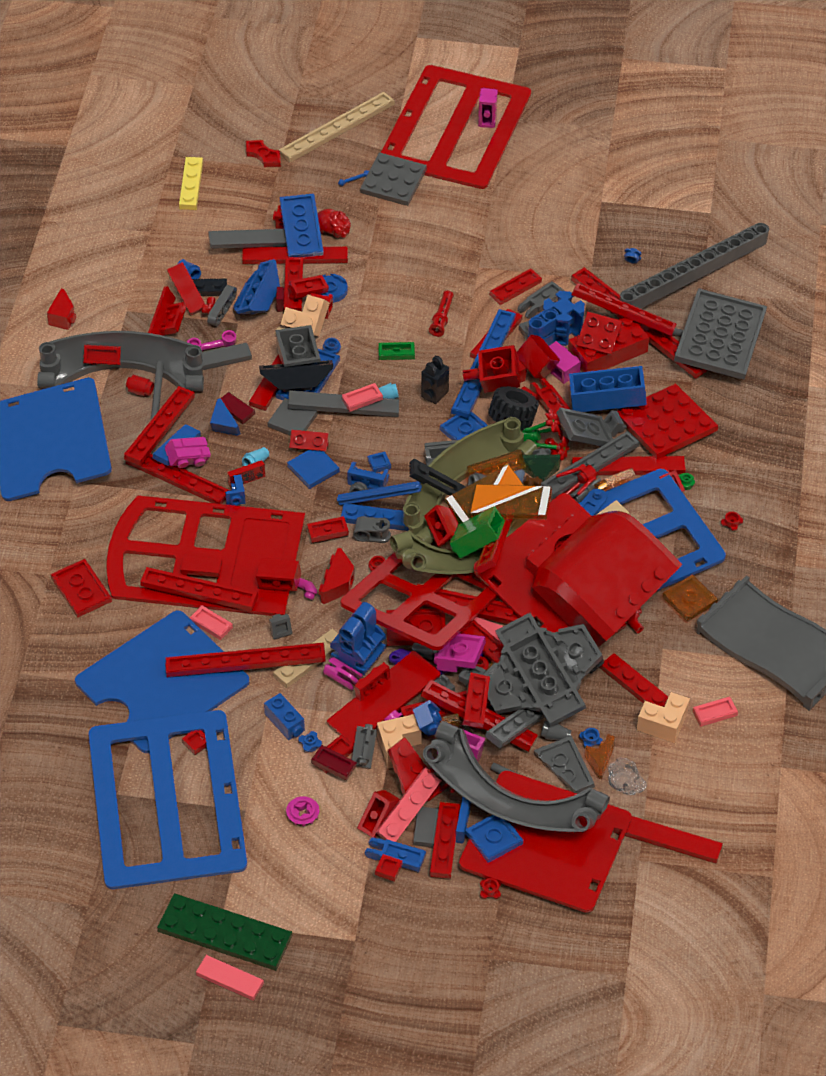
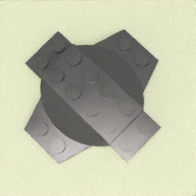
(541, 669)

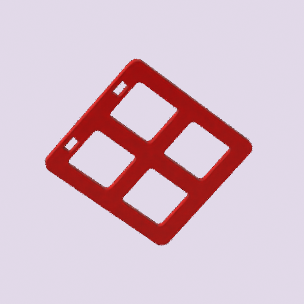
(418, 597)

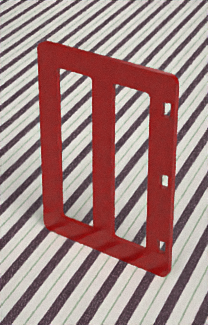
(417, 103)

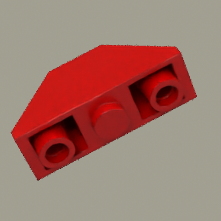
(337, 578)

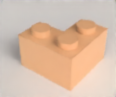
(312, 314)
(664, 721)
(393, 730)

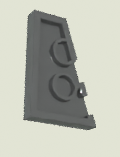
(566, 763)

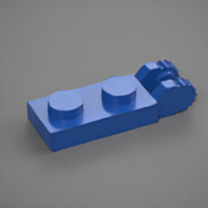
(411, 857)

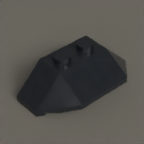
(297, 376)

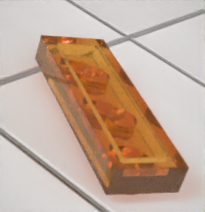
(514, 459)

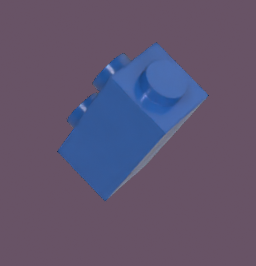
(284, 716)

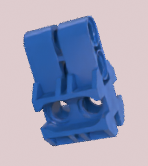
(558, 319)
(359, 640)

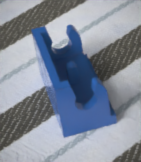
(369, 478)

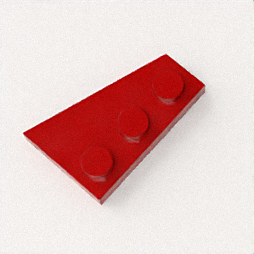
(406, 763)

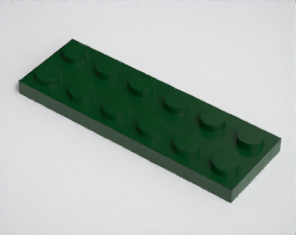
(225, 931)

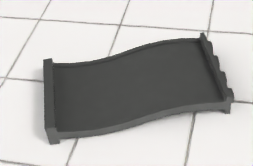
(769, 640)

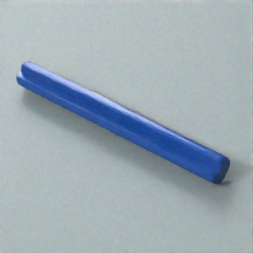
(379, 493)

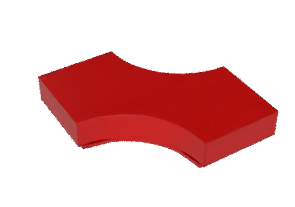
(259, 150)

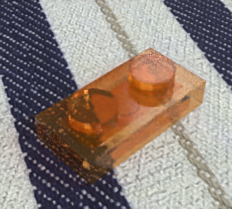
(620, 478)

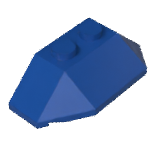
(259, 290)

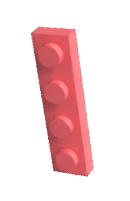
(408, 806)

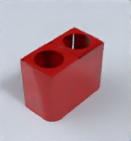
(537, 357)

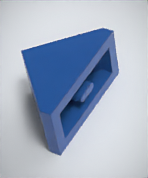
(223, 421)

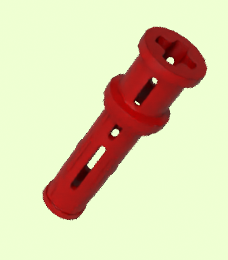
(446, 300)

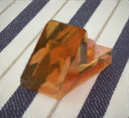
(599, 758)

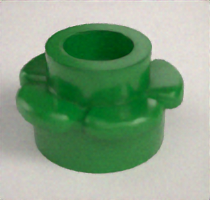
(687, 480)

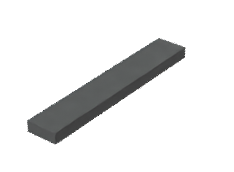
(247, 238)
(334, 403)
(597, 459)

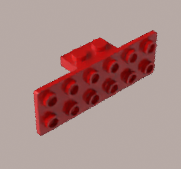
(383, 693)

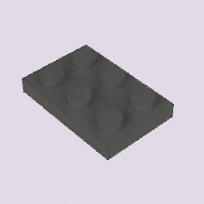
(584, 427)

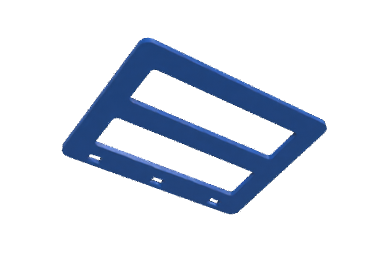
(681, 517)
(174, 864)

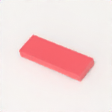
(229, 977)

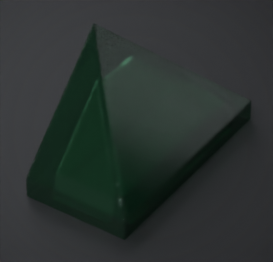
(541, 465)

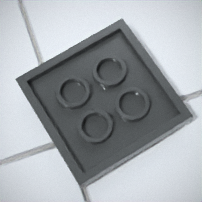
(393, 179)

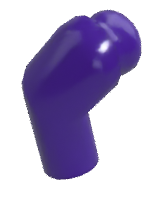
(398, 655)

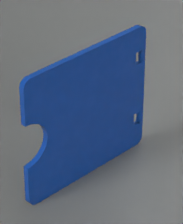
(51, 435)
(139, 680)

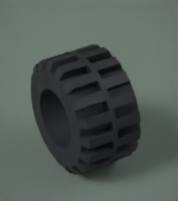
(515, 403)

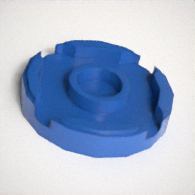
(337, 287)

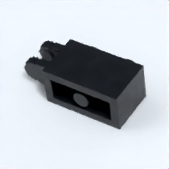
(435, 380)

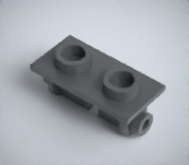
(364, 746)

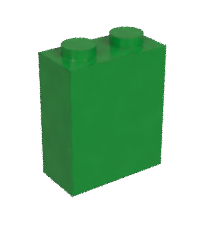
(477, 532)

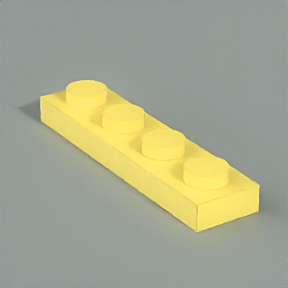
(191, 183)

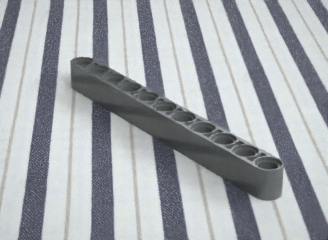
(696, 266)

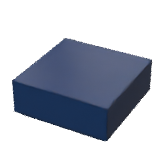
(379, 462)

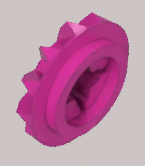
(299, 804)

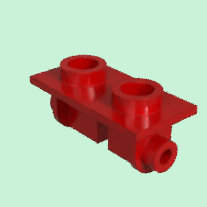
(309, 440)

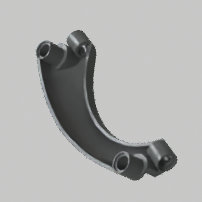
(64, 358)
(465, 775)

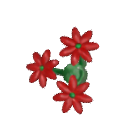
(553, 421)

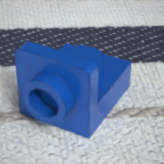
(237, 495)

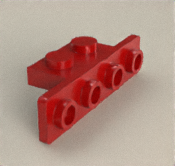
(167, 314)

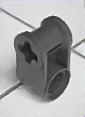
(370, 529)

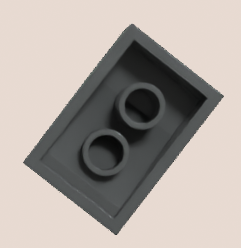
(297, 346)

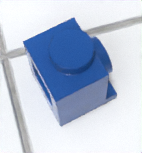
(428, 717)

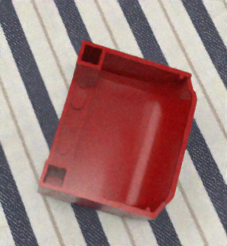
(604, 573)

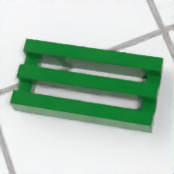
(400, 351)

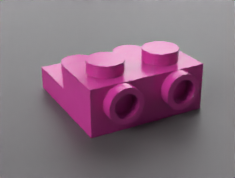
(460, 652)

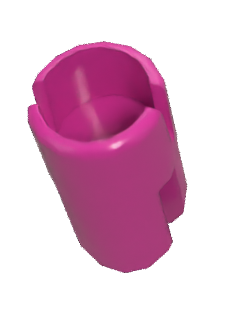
(340, 670)

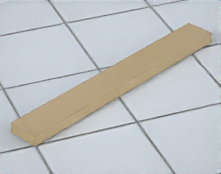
(336, 127)

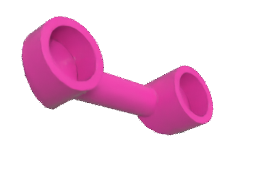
(228, 339)

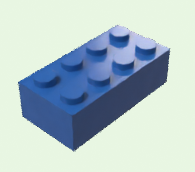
(608, 389)

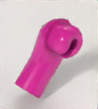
(309, 587)

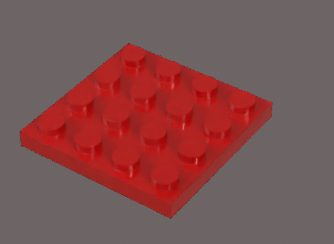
(667, 421)

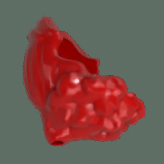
(334, 222)

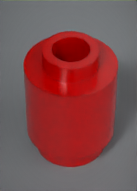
(139, 385)

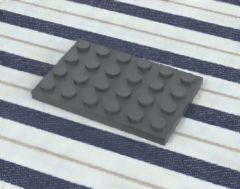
(720, 334)

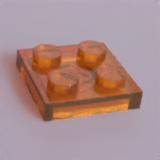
(689, 597)

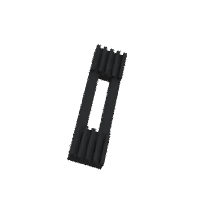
(421, 472)

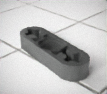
(222, 305)

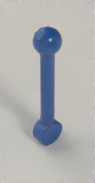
(341, 182)

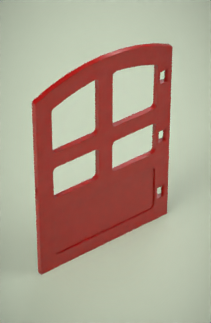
(250, 537)

